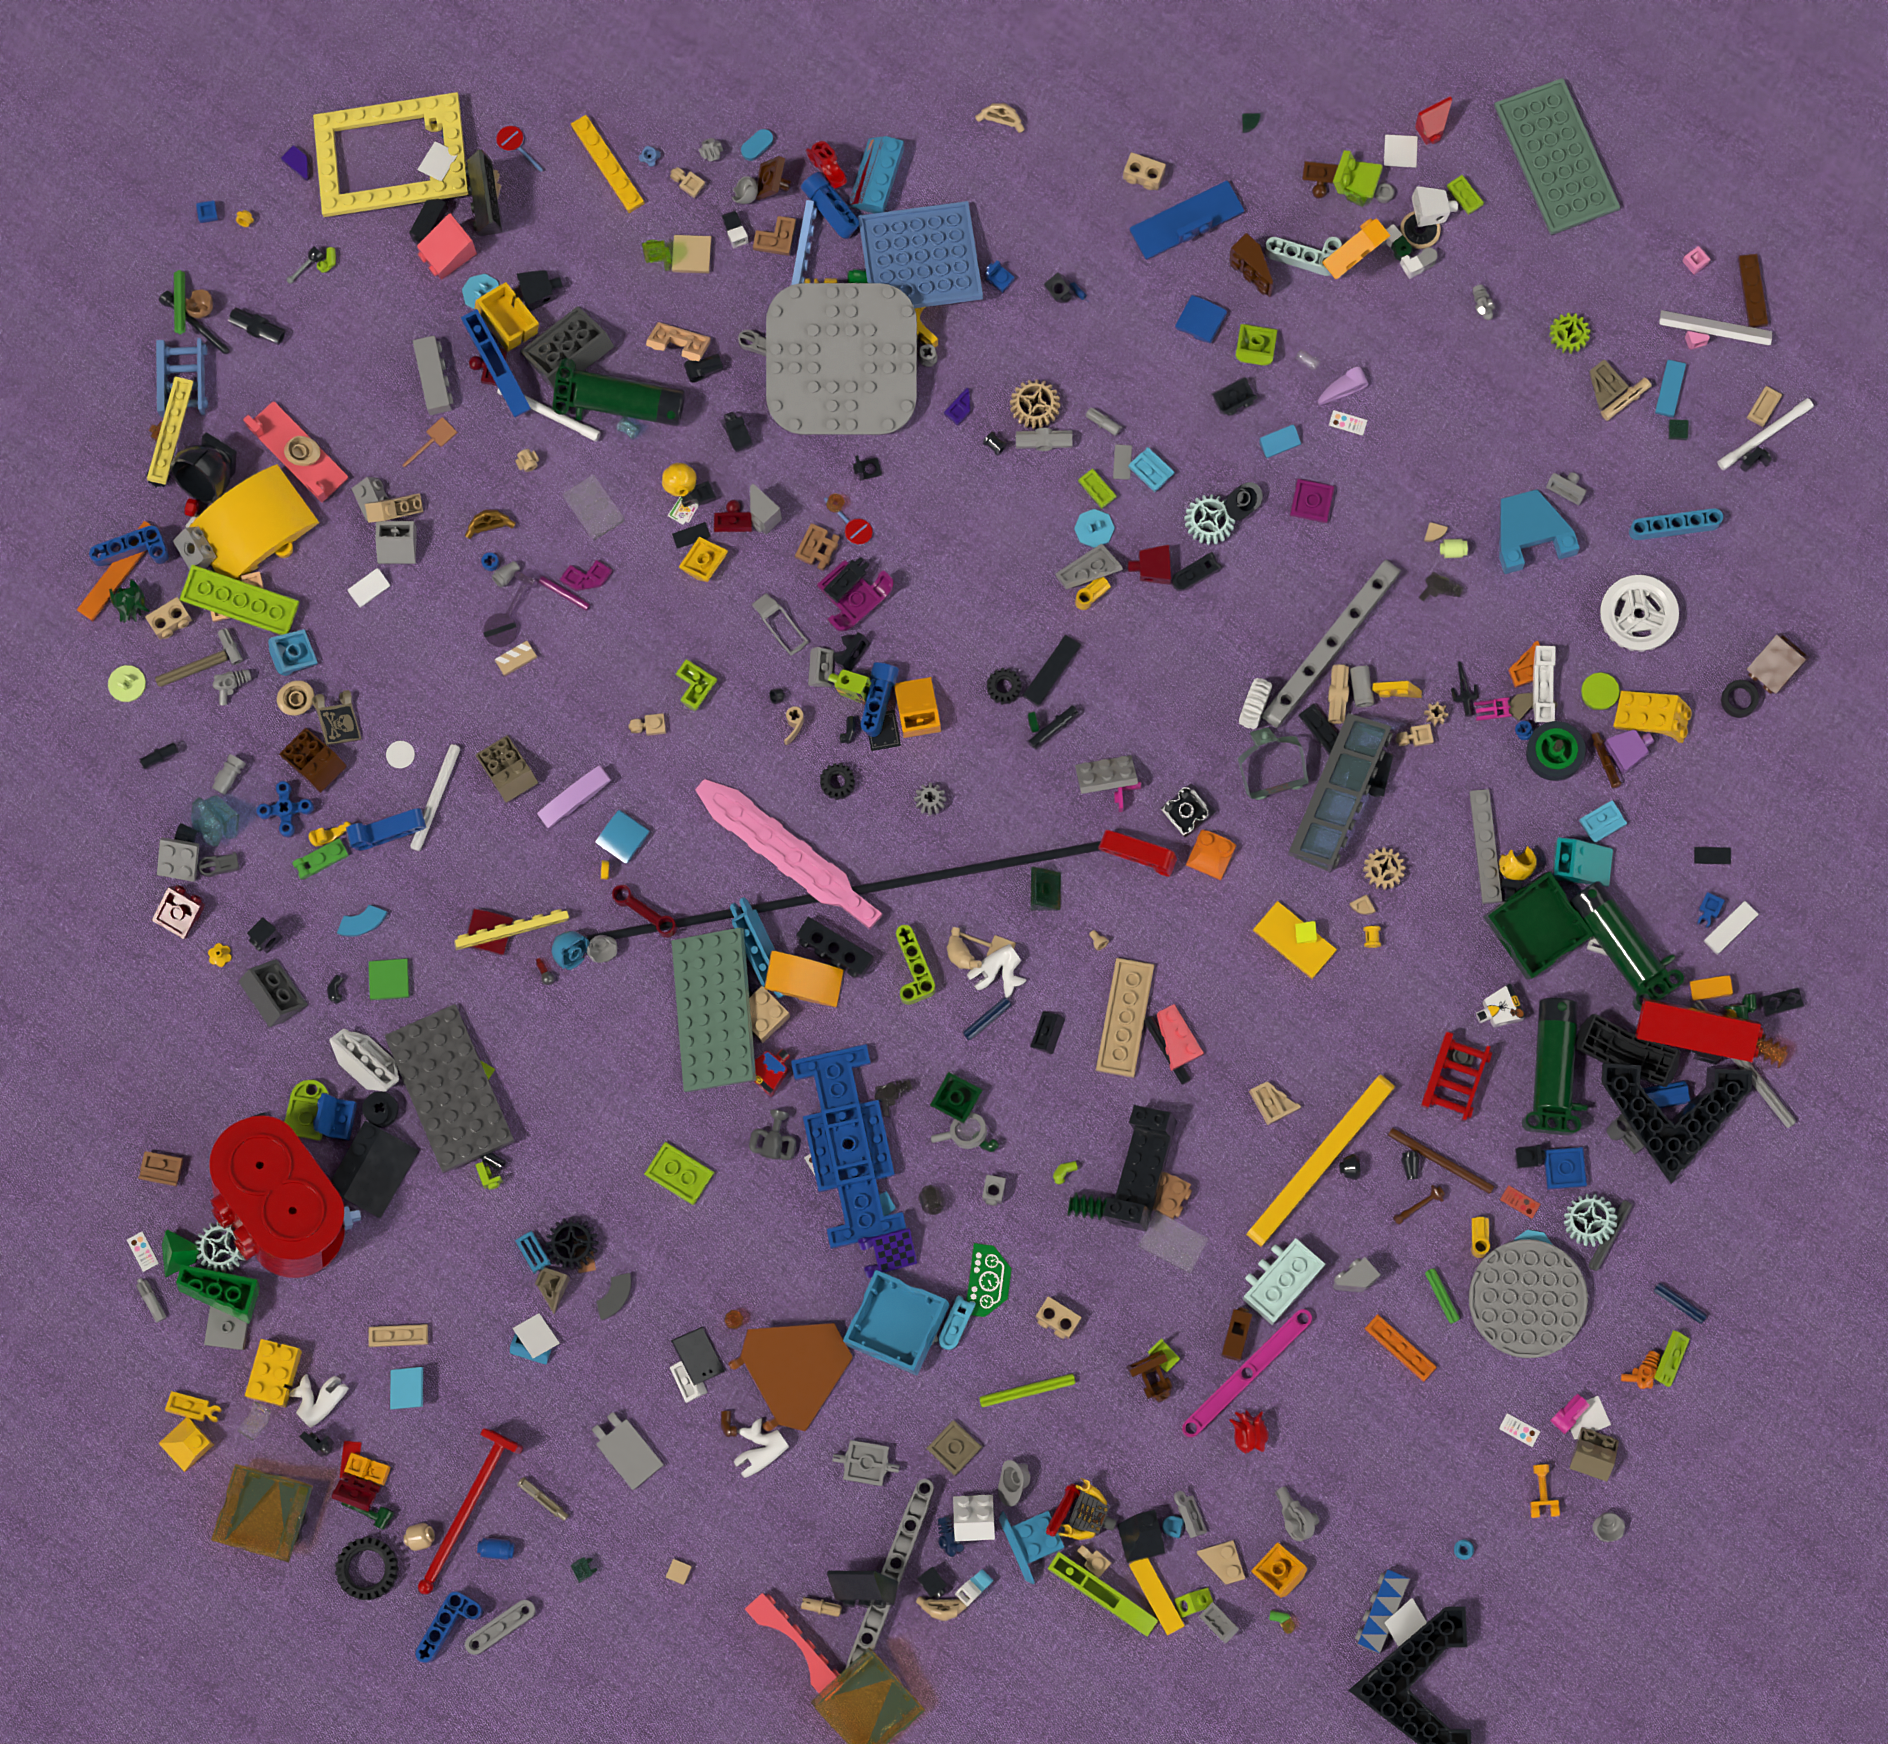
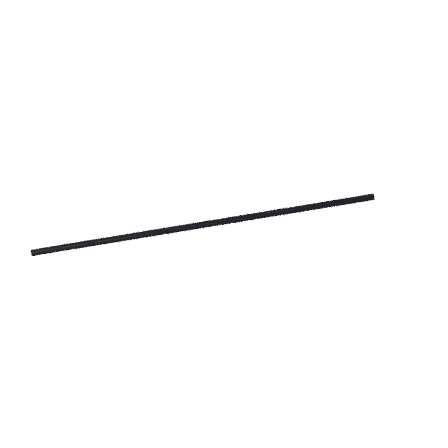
(861, 889)

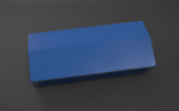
(1669, 1096)

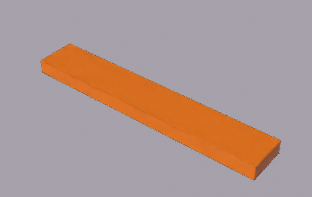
(110, 579)

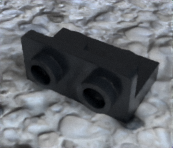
(320, 1447)

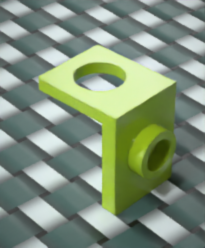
(1170, 1354)
(1195, 1600)

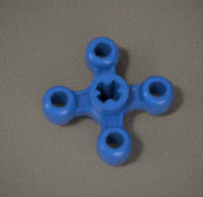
(293, 808)

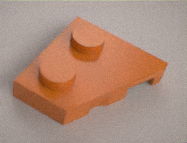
(1522, 670)

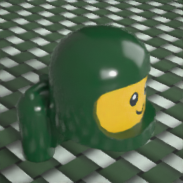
(1748, 1005)

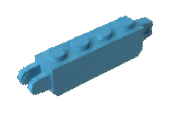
(757, 942)

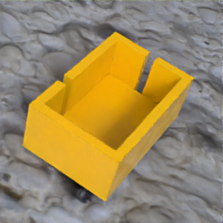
(507, 322)
(271, 1370)

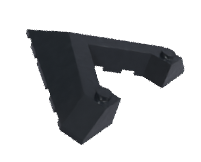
(1675, 1140)
(1388, 1684)

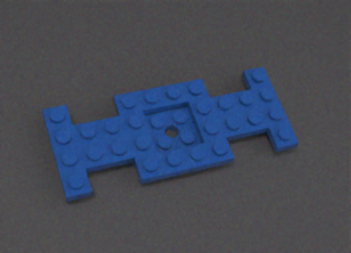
(851, 1169)

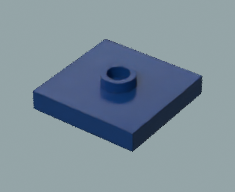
(1565, 1168)

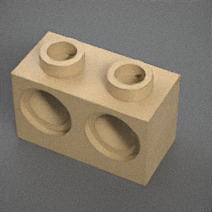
(1146, 167)
(166, 614)
(1061, 1313)

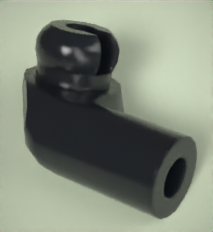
(850, 730)
(332, 989)

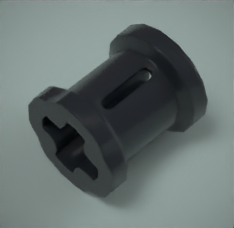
(995, 443)

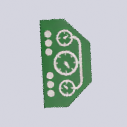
(987, 1280)

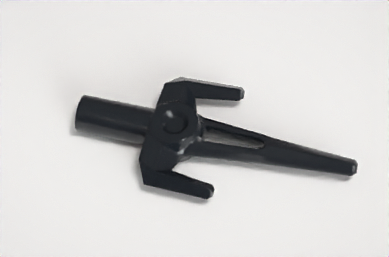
(1465, 696)

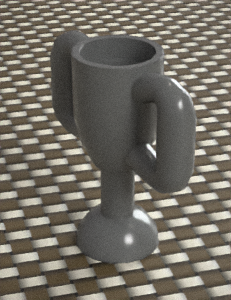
(773, 1140)

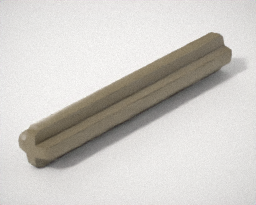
(191, 668)

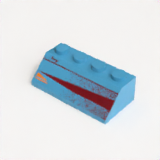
(876, 174)

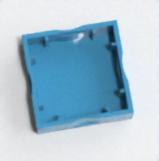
(896, 1323)

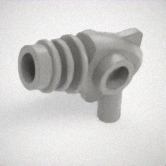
(1484, 305)
(227, 682)

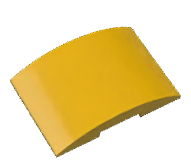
(254, 522)

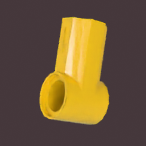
(1092, 592)
(1480, 1235)

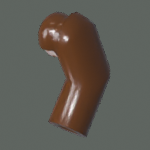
(726, 1424)

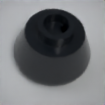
(1350, 1167)

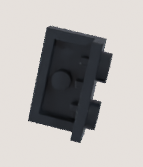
(1234, 396)

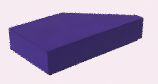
(296, 161)
(959, 408)

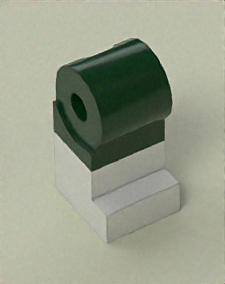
(1397, 243)

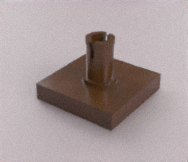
(770, 178)

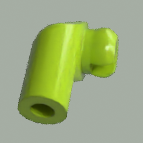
(329, 262)
(1062, 1170)

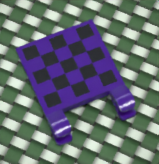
(891, 1251)

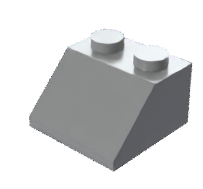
(763, 511)

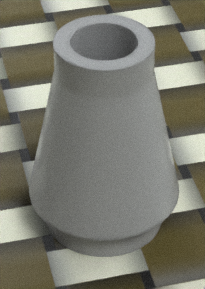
(505, 574)

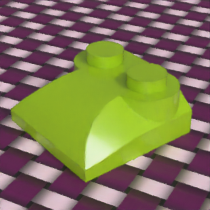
(1256, 344)

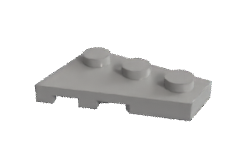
(1089, 567)

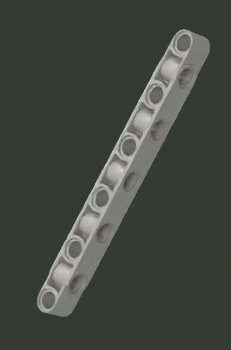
(1324, 654)
(902, 1549)

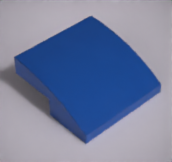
(1201, 319)

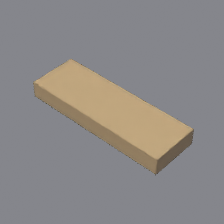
(398, 1335)

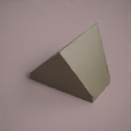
(552, 1286)

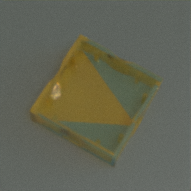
(262, 1513)
(867, 1702)

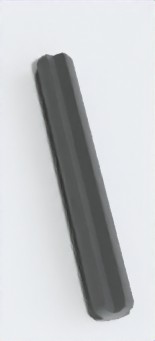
(1602, 1250)

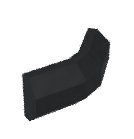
(1615, 1045)

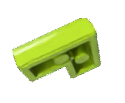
(699, 681)

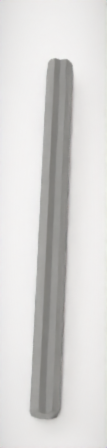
(1761, 1086)

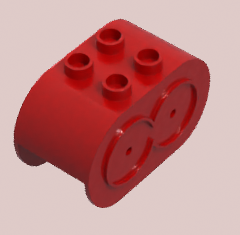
(275, 1198)

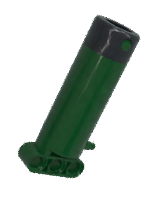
(615, 396)
(1625, 945)
(1555, 1068)

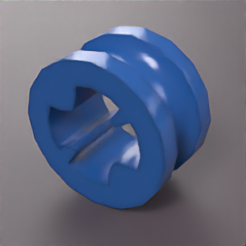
(485, 558)
(1519, 729)

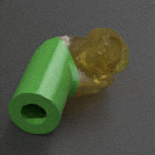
(1284, 1619)

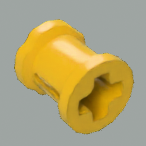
(1372, 936)

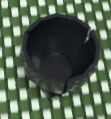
(204, 469)

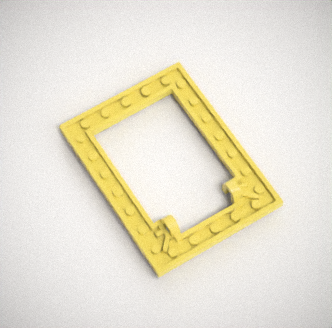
(439, 108)

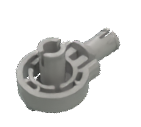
(1298, 1519)

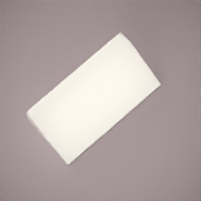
(368, 587)
(685, 1384)

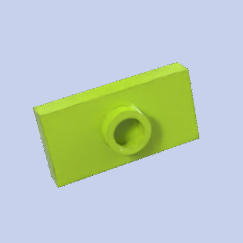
(1465, 194)
(1097, 488)

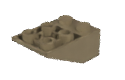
(506, 768)

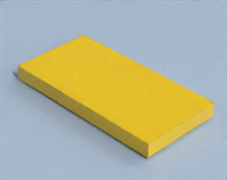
(1279, 932)

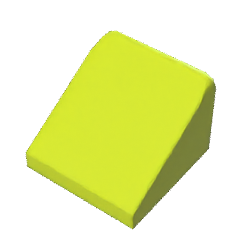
(1306, 932)

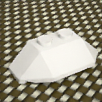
(364, 1060)

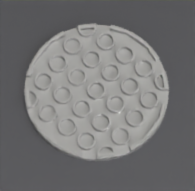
(1528, 1298)

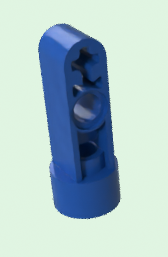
(830, 205)
(883, 678)

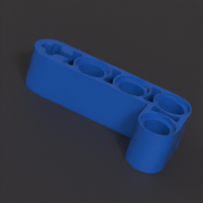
(127, 550)
(386, 830)
(445, 1629)

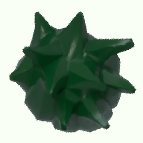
(129, 601)

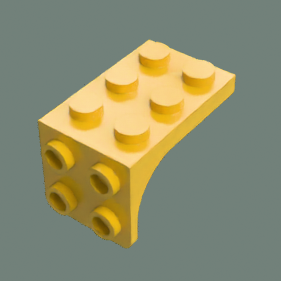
(1653, 713)

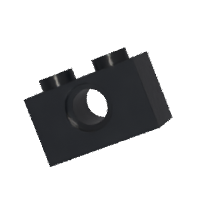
(264, 936)

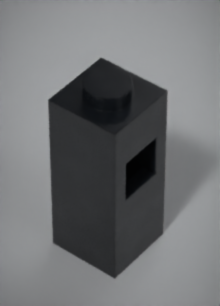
(428, 219)

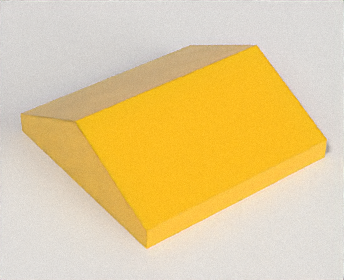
(703, 559)

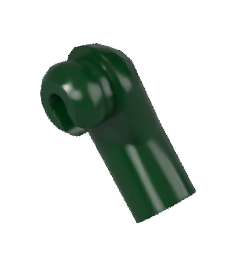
(989, 1146)

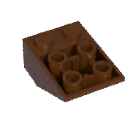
(1249, 259)
(313, 760)

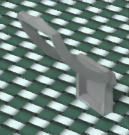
(767, 606)

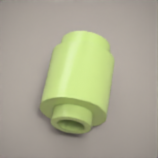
(1453, 548)

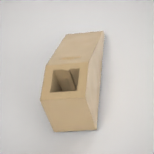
(393, 508)

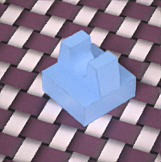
(350, 1217)

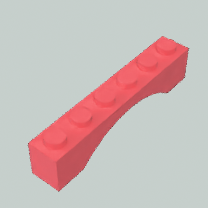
(766, 1614)

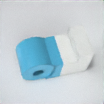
(974, 1587)

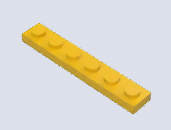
(607, 164)

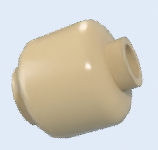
(419, 1536)

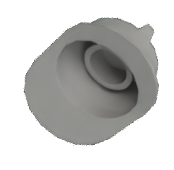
(1012, 1481)

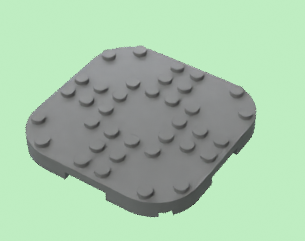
(841, 359)

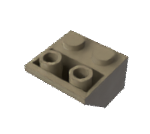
(1594, 1454)

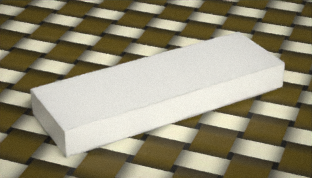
(1731, 927)

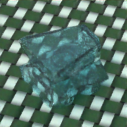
(214, 819)

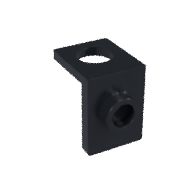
(859, 468)

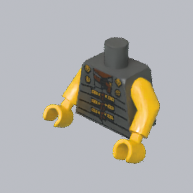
(1088, 1514)

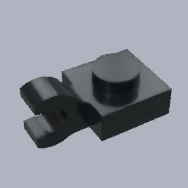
(701, 494)

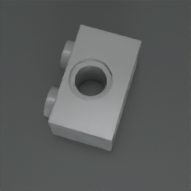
(194, 547)

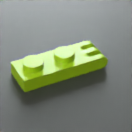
(1671, 1358)

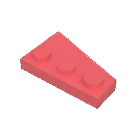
(1179, 1040)

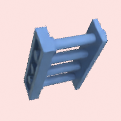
(164, 369)

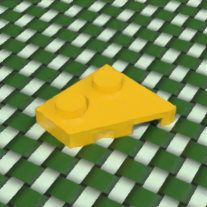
(1397, 689)

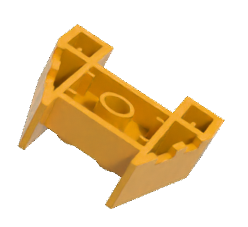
(1356, 248)

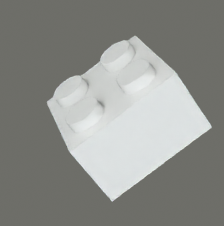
(973, 1517)

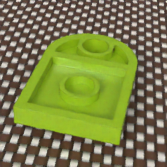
(303, 1109)

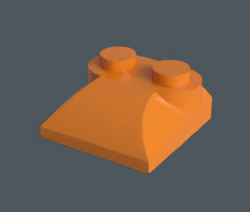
(1211, 854)

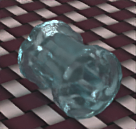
(628, 428)

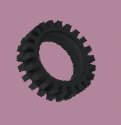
(347, 1555)

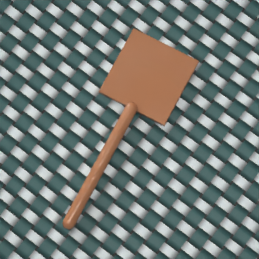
(440, 432)

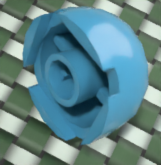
(569, 949)

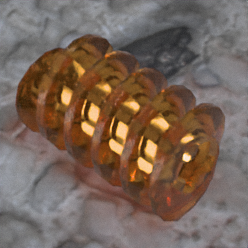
(1772, 1050)

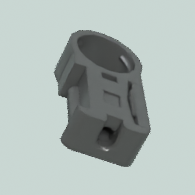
(223, 864)

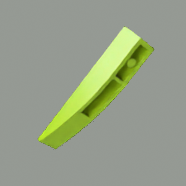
(1102, 1594)

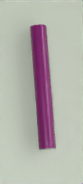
(564, 593)

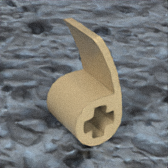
(797, 724)

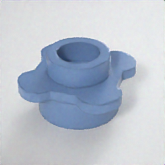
(649, 151)

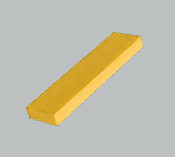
(1156, 1596)

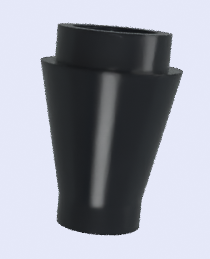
(1411, 1164)

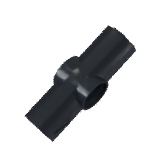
(256, 326)

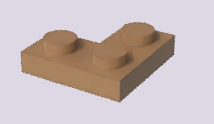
(779, 241)

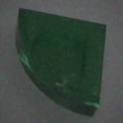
(1250, 121)

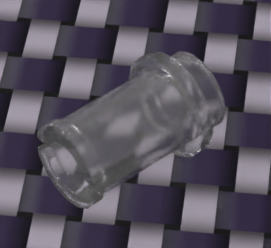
(1307, 360)

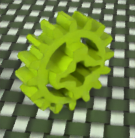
(1561, 330)

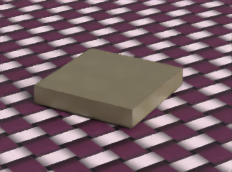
(954, 1448)

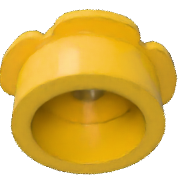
(244, 218)

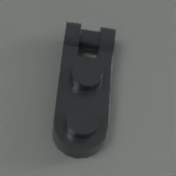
(1196, 572)

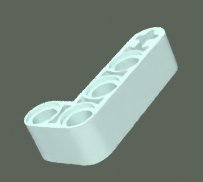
(1301, 253)

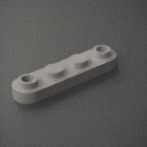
(500, 1627)

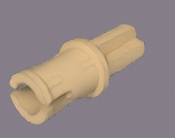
(821, 1607)

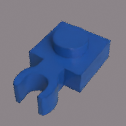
(1710, 907)

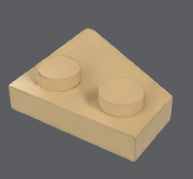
(1272, 1103)

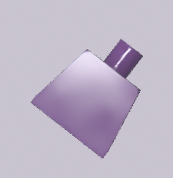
(1628, 749)

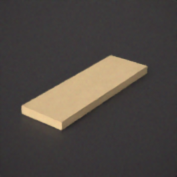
(1125, 1017)

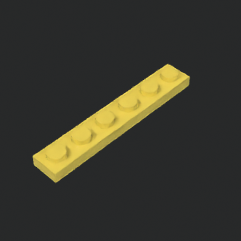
(170, 430)
(519, 926)

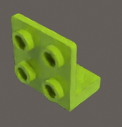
(1357, 176)

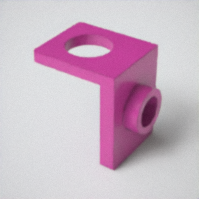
(1118, 795)

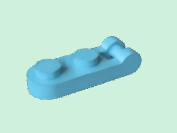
(955, 1324)

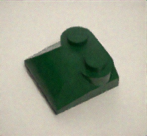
(956, 1097)

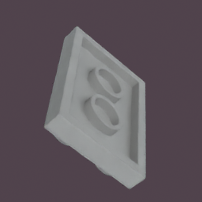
(1106, 774)

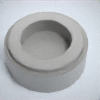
(1384, 193)

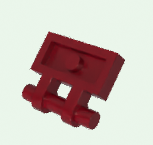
(356, 1491)

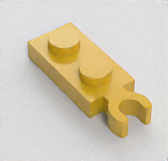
(191, 1407)

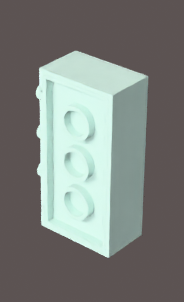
(1282, 1280)

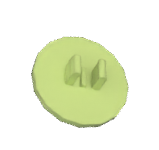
(126, 683)

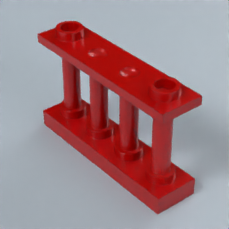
(1438, 1080)

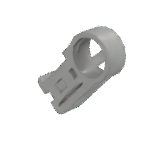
(758, 345)

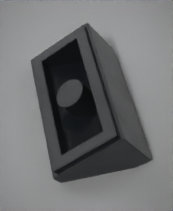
(1047, 1032)

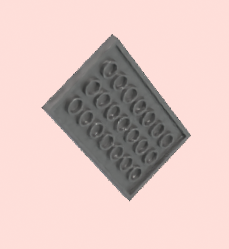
(449, 1088)

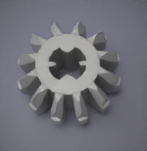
(922, 799)

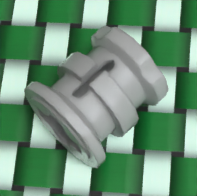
(929, 360)

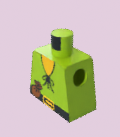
(851, 685)

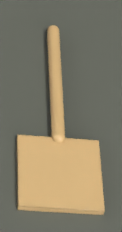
(996, 944)

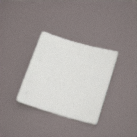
(1400, 151)

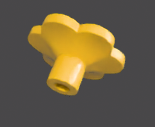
(221, 959)

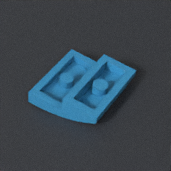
(622, 836)

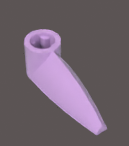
(1351, 382)

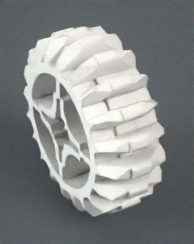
(1255, 703)

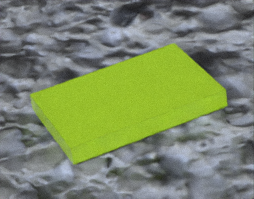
(679, 1173)

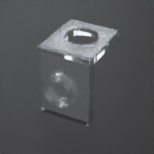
(255, 1421)

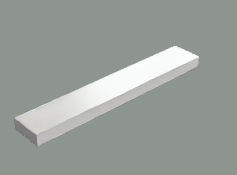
(1715, 327)

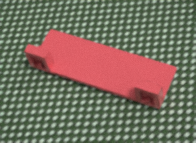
(274, 430)

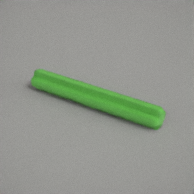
(179, 302)

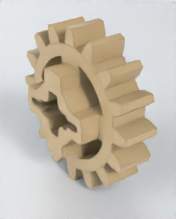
(1391, 871)

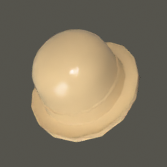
(295, 698)

